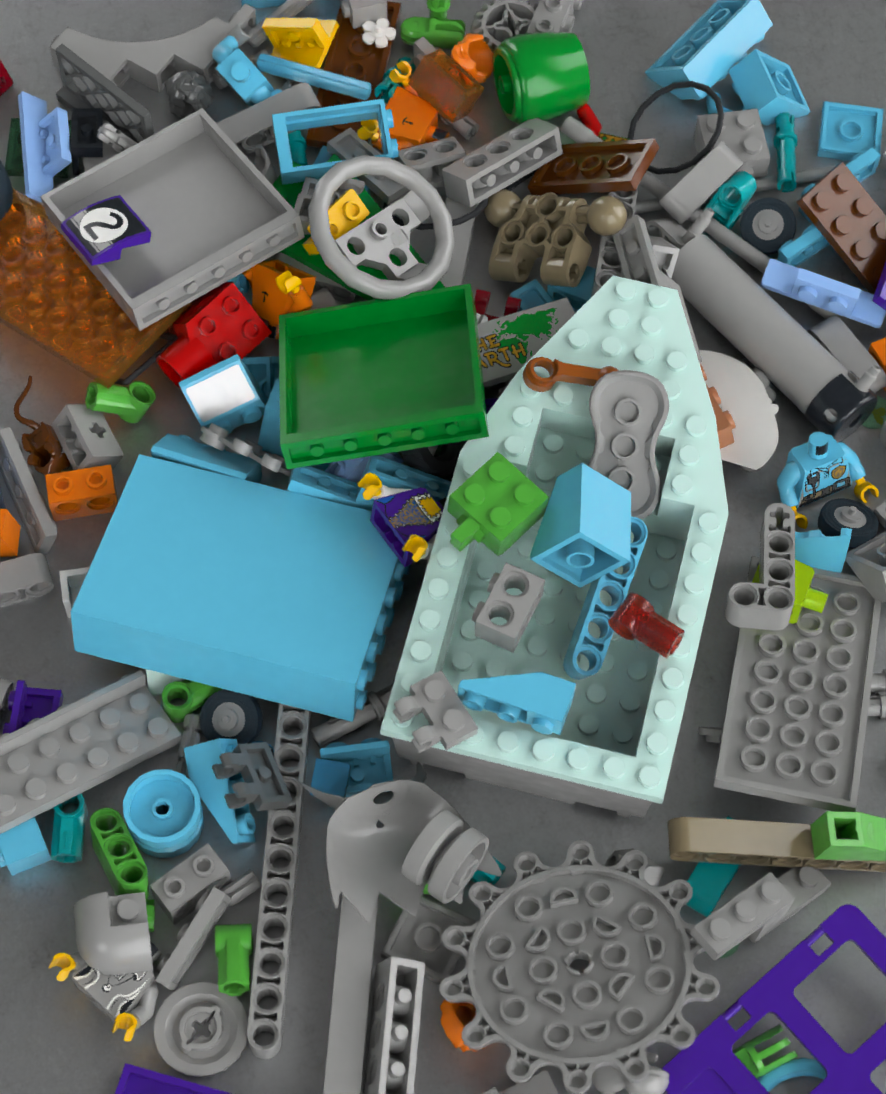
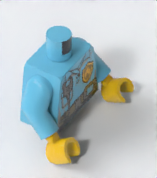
(819, 471)

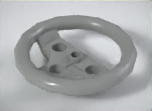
(380, 234)

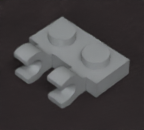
(441, 708)

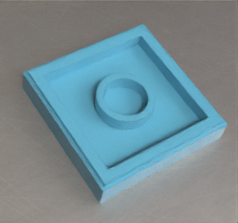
(848, 130)

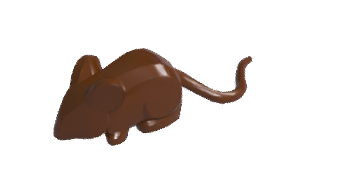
(42, 443)

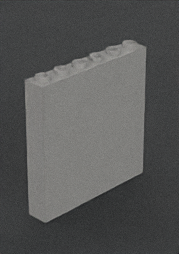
(205, 214)

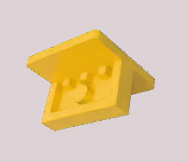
(300, 38)

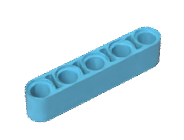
(595, 611)

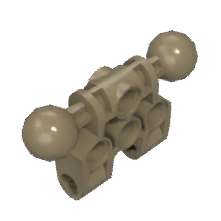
(547, 229)

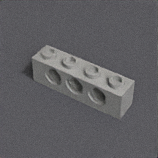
(502, 161)
(394, 1027)

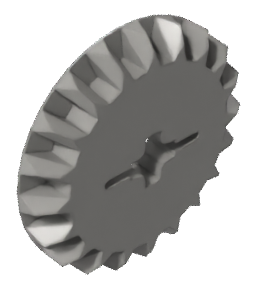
(198, 1005)

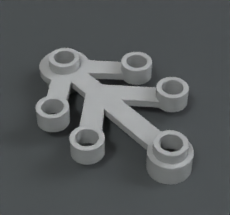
(217, 438)

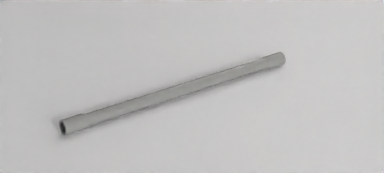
(582, 134)

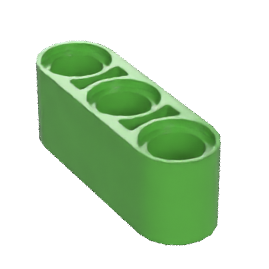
(118, 853)

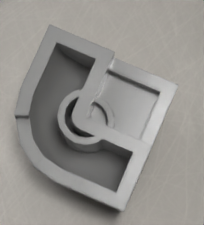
(113, 933)

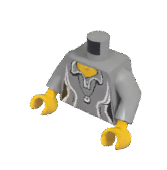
(123, 998)

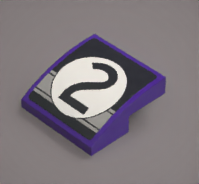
(105, 229)

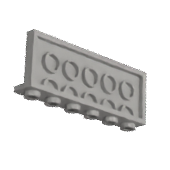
(80, 747)

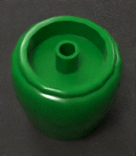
(540, 75)

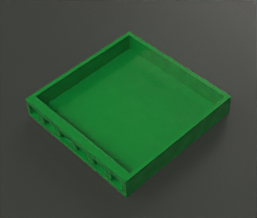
(380, 377)

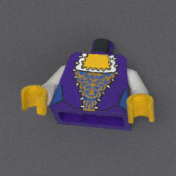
(404, 518)

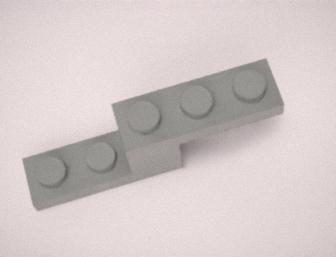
(640, 262)
(759, 909)

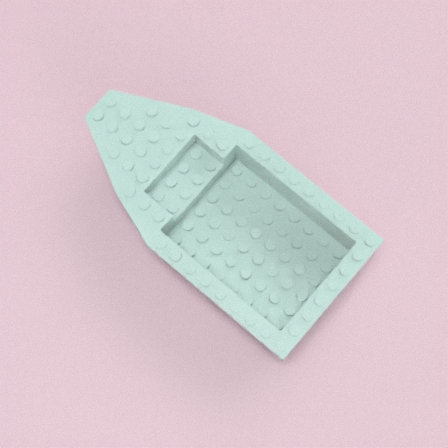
(630, 712)

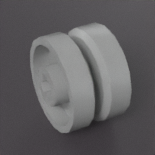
(445, 856)

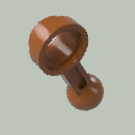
(561, 372)

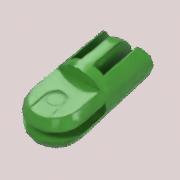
(437, 31)
(753, 1061)

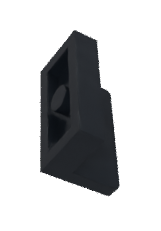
(84, 133)

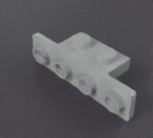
(554, 16)

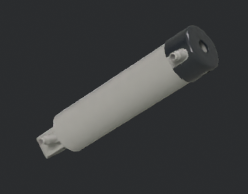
(766, 333)

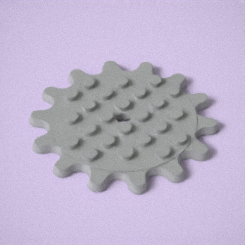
(567, 1018)

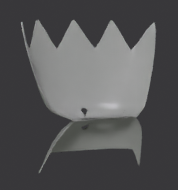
(370, 858)

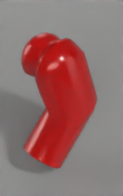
(589, 119)

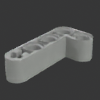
(776, 576)

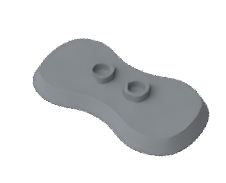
(627, 419)

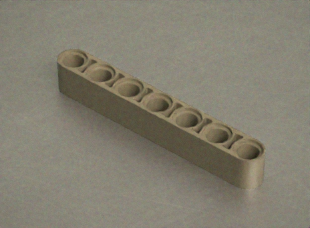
(752, 844)

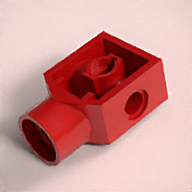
(212, 332)

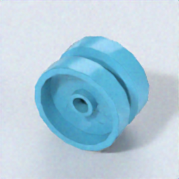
(163, 813)

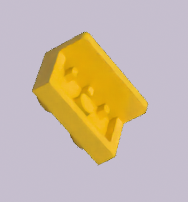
(343, 216)

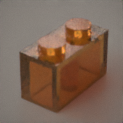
(446, 85)

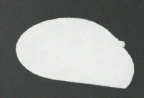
(749, 406)

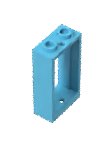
(326, 117)

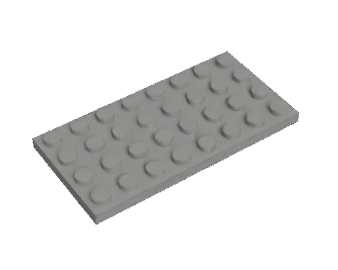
(803, 701)

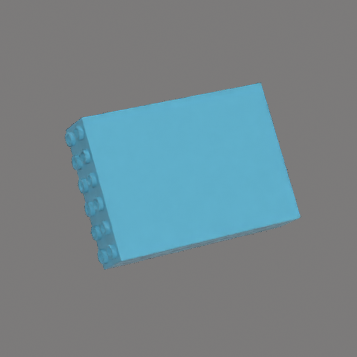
(240, 588)

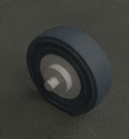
(768, 224)
(848, 514)
(231, 717)

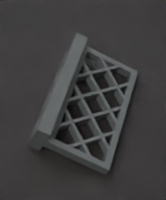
(90, 89)

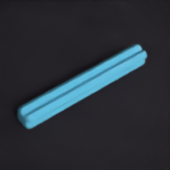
(314, 76)

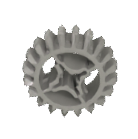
(502, 20)

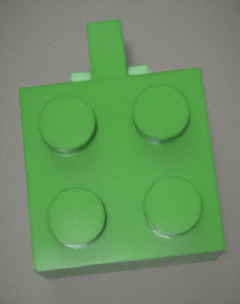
(495, 506)

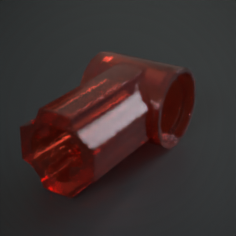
(638, 620)

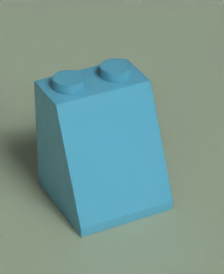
(584, 527)

